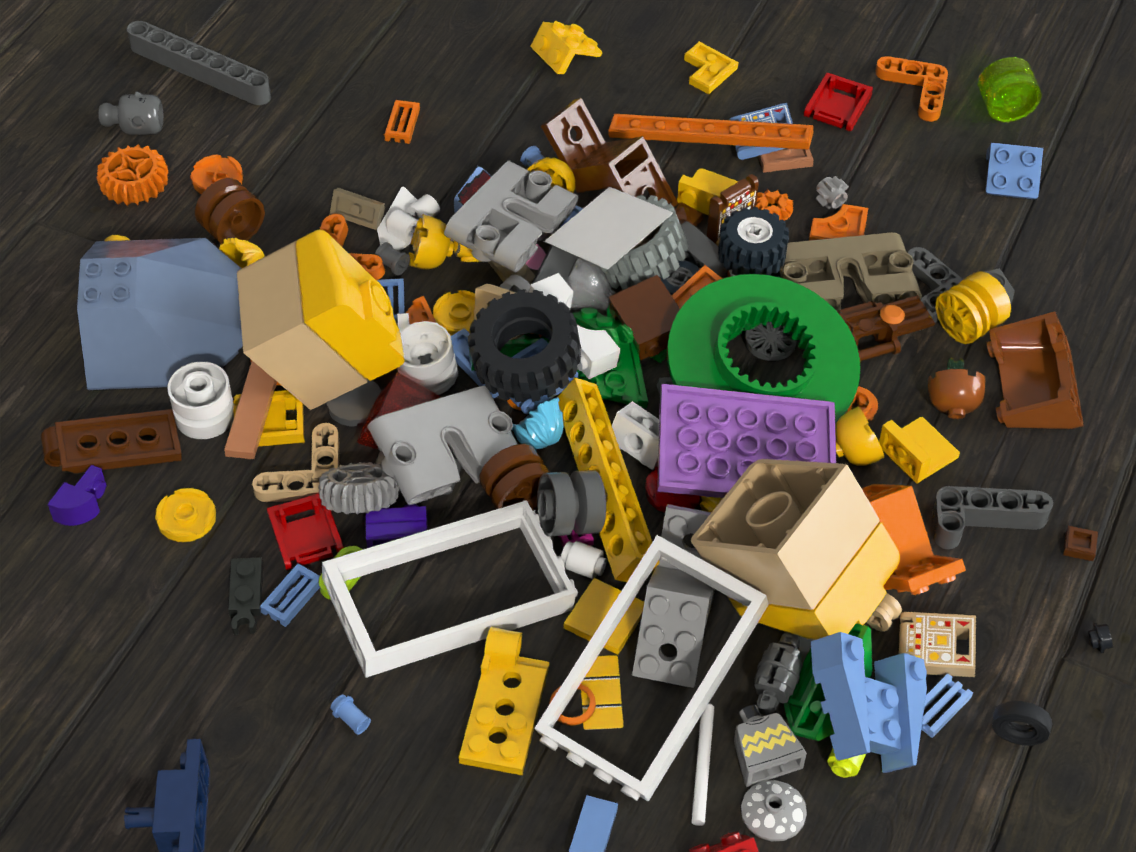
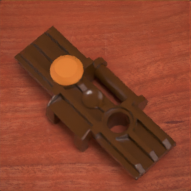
(886, 323)

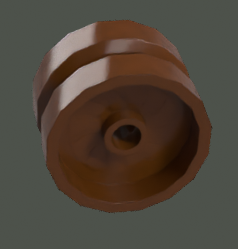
(229, 211)
(513, 476)

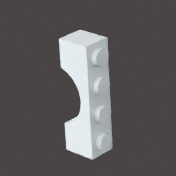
(597, 349)

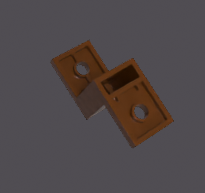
(599, 165)

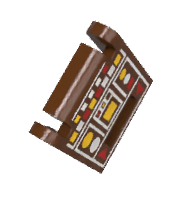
(738, 196)

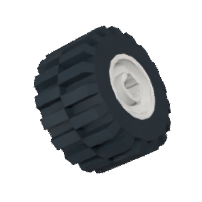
(753, 242)

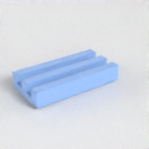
(954, 688)

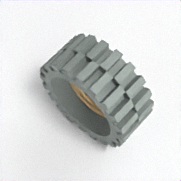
(652, 255)

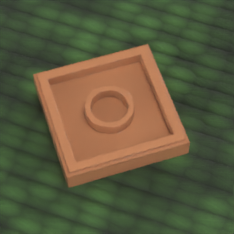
(786, 159)

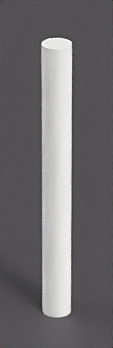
(702, 766)

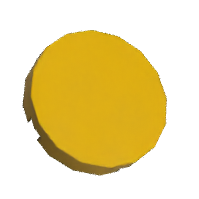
(455, 311)
(185, 515)

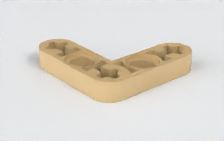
(273, 493)

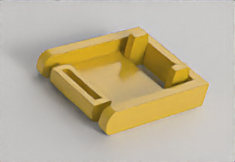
(277, 427)

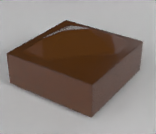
(689, 214)

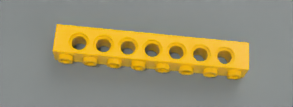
(596, 448)

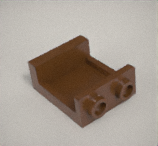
(649, 312)

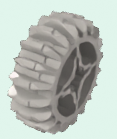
(357, 488)

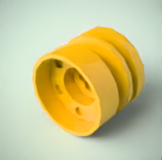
(973, 307)

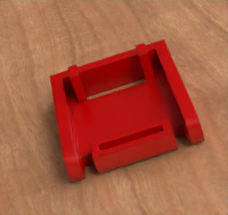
(835, 107)
(306, 538)

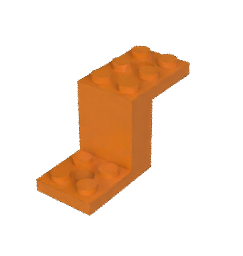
(903, 521)

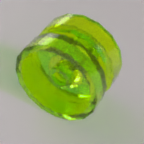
(1009, 89)

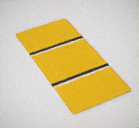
(605, 684)

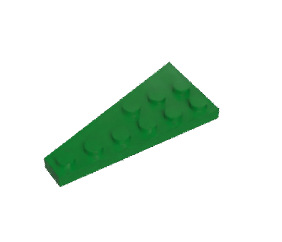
(619, 384)

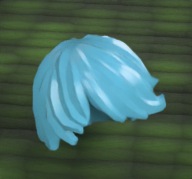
(541, 426)

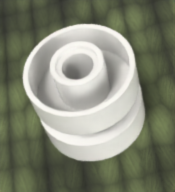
(201, 400)

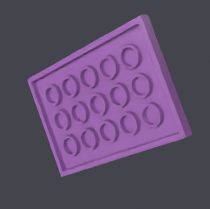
(718, 434)

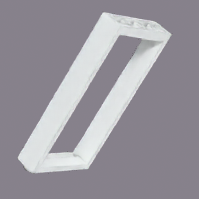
(431, 542)
(710, 575)

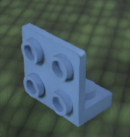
(1013, 170)

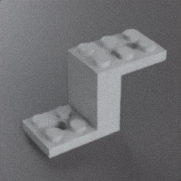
(674, 609)

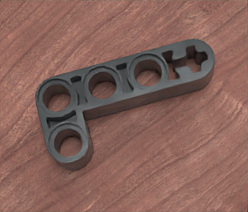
(986, 507)

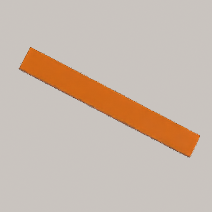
(712, 131)

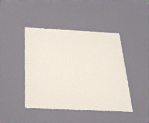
(608, 227)

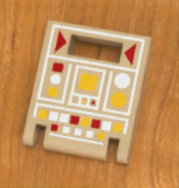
(934, 640)

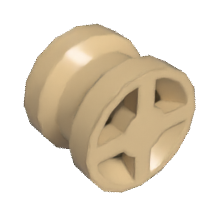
(883, 614)

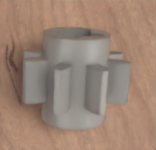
(832, 192)

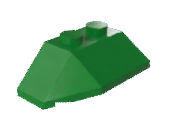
(804, 706)

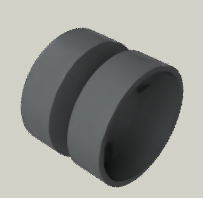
(571, 503)

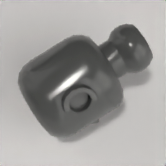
(135, 114)

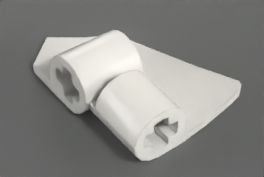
(402, 218)

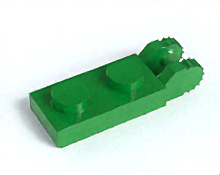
(593, 320)

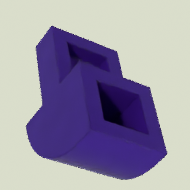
(78, 503)

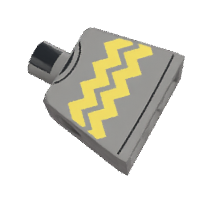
(766, 747)

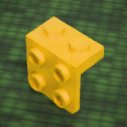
(559, 44)
(701, 188)

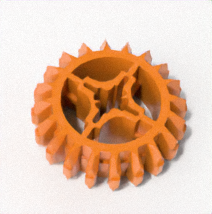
(132, 175)

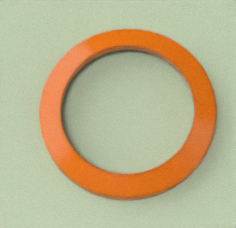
(582, 718)

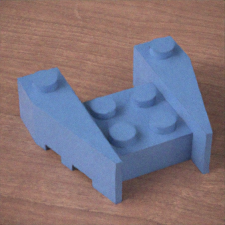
(866, 712)

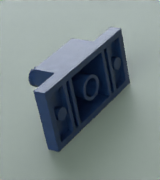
(179, 804)

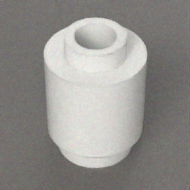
(583, 559)

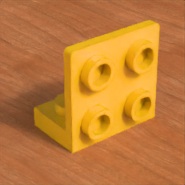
(917, 448)

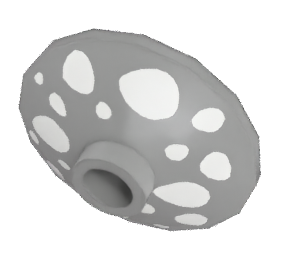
(770, 822)

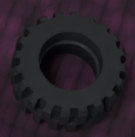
(520, 315)

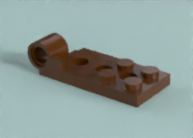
(63, 441)

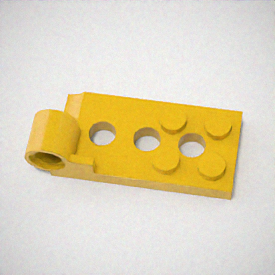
(499, 664)

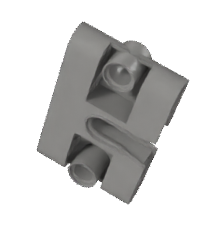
(510, 215)
(421, 435)

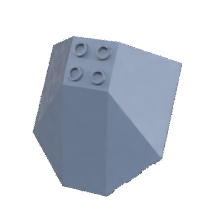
(155, 309)

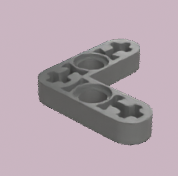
(923, 266)

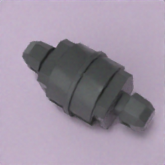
(778, 673)

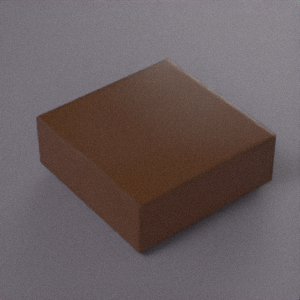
(1080, 543)

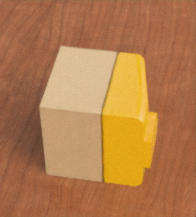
(317, 320)
(803, 542)

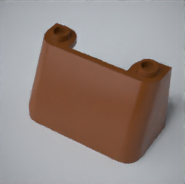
(1036, 374)

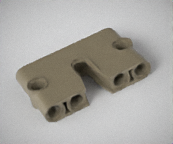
(872, 261)

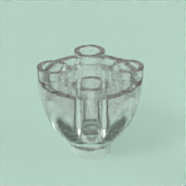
(588, 286)

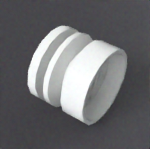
(428, 356)

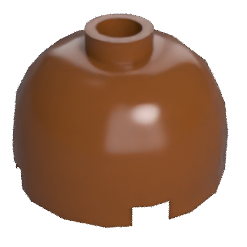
(956, 392)

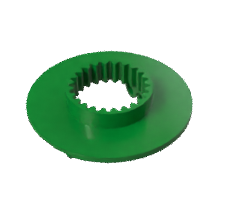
(743, 302)

